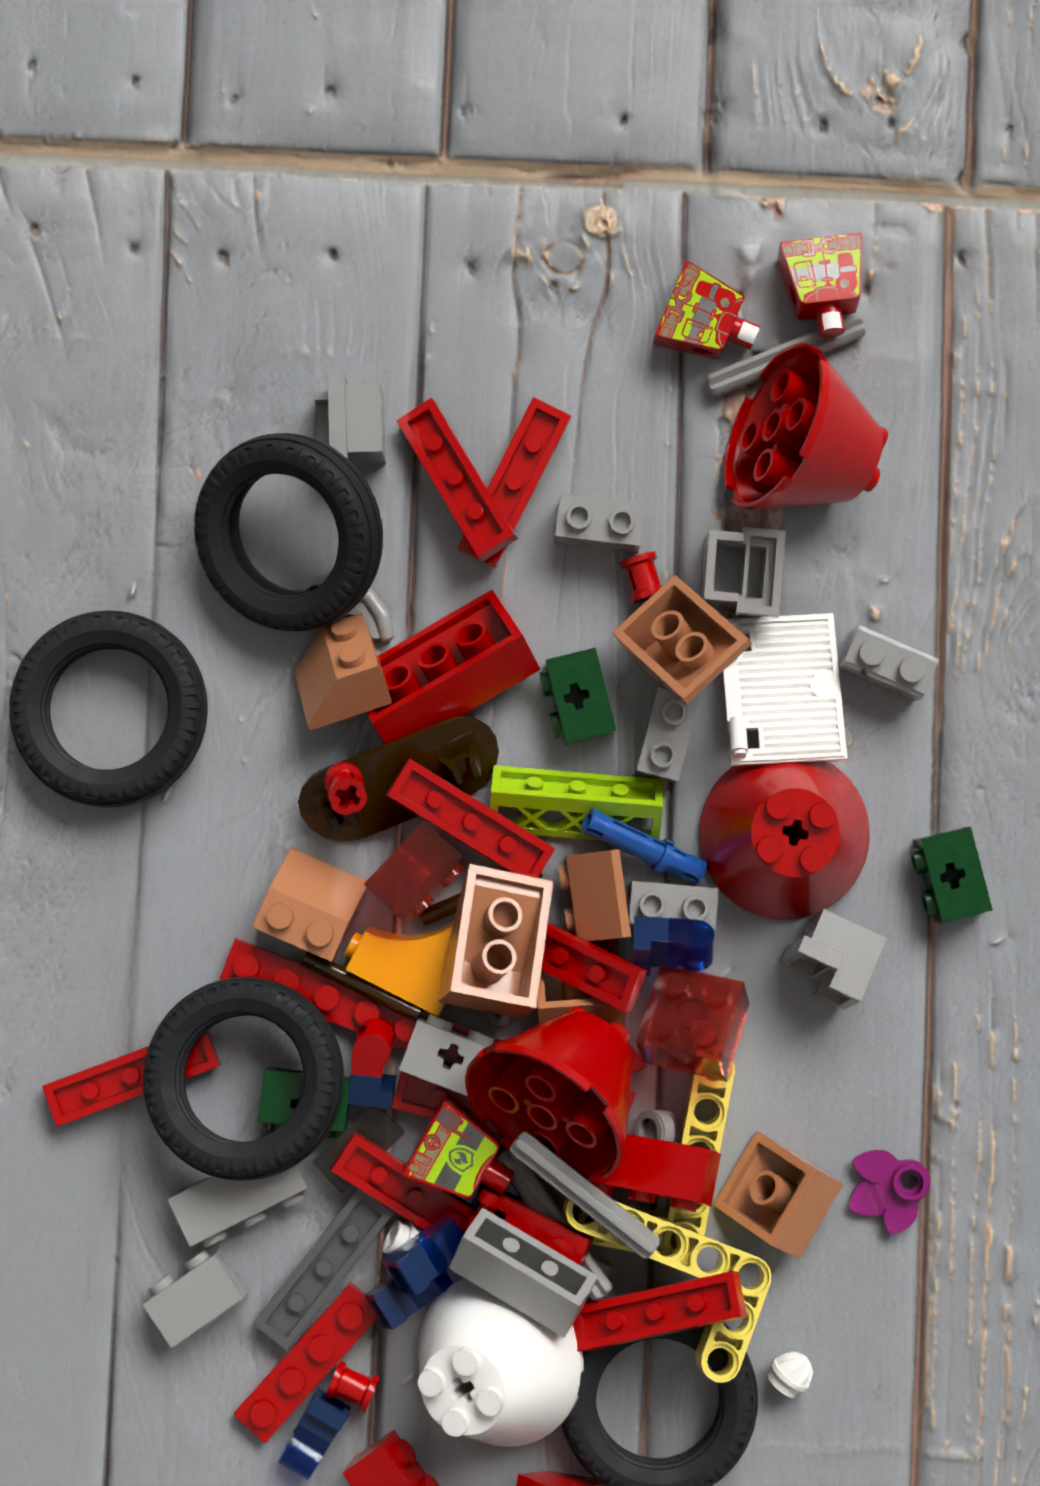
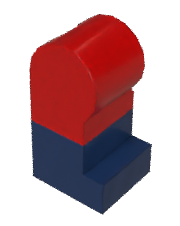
(370, 1053)

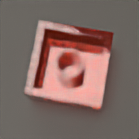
(415, 871)
(693, 1022)

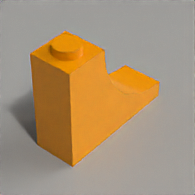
(402, 963)

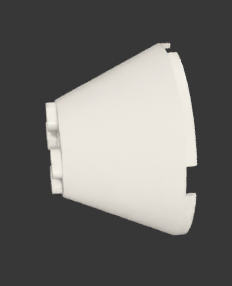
(494, 1369)

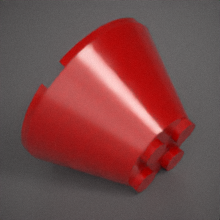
(802, 437)
(754, 859)
(562, 1086)

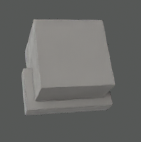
(352, 419)
(744, 570)
(837, 955)

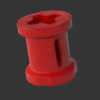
(642, 576)
(338, 778)
(352, 1386)

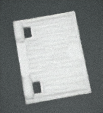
(785, 692)

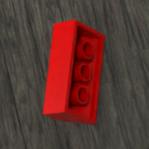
(452, 667)

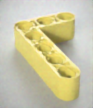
(691, 1131)
(684, 1258)

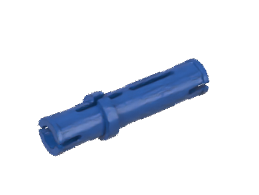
(657, 853)

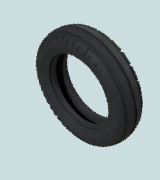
(349, 501)
(32, 701)
(167, 1064)
(698, 1466)

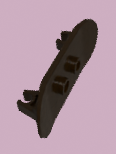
(454, 749)

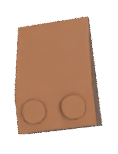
(680, 639)
(497, 942)

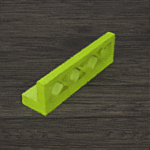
(574, 795)

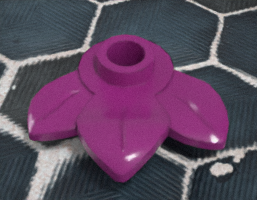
(882, 1192)

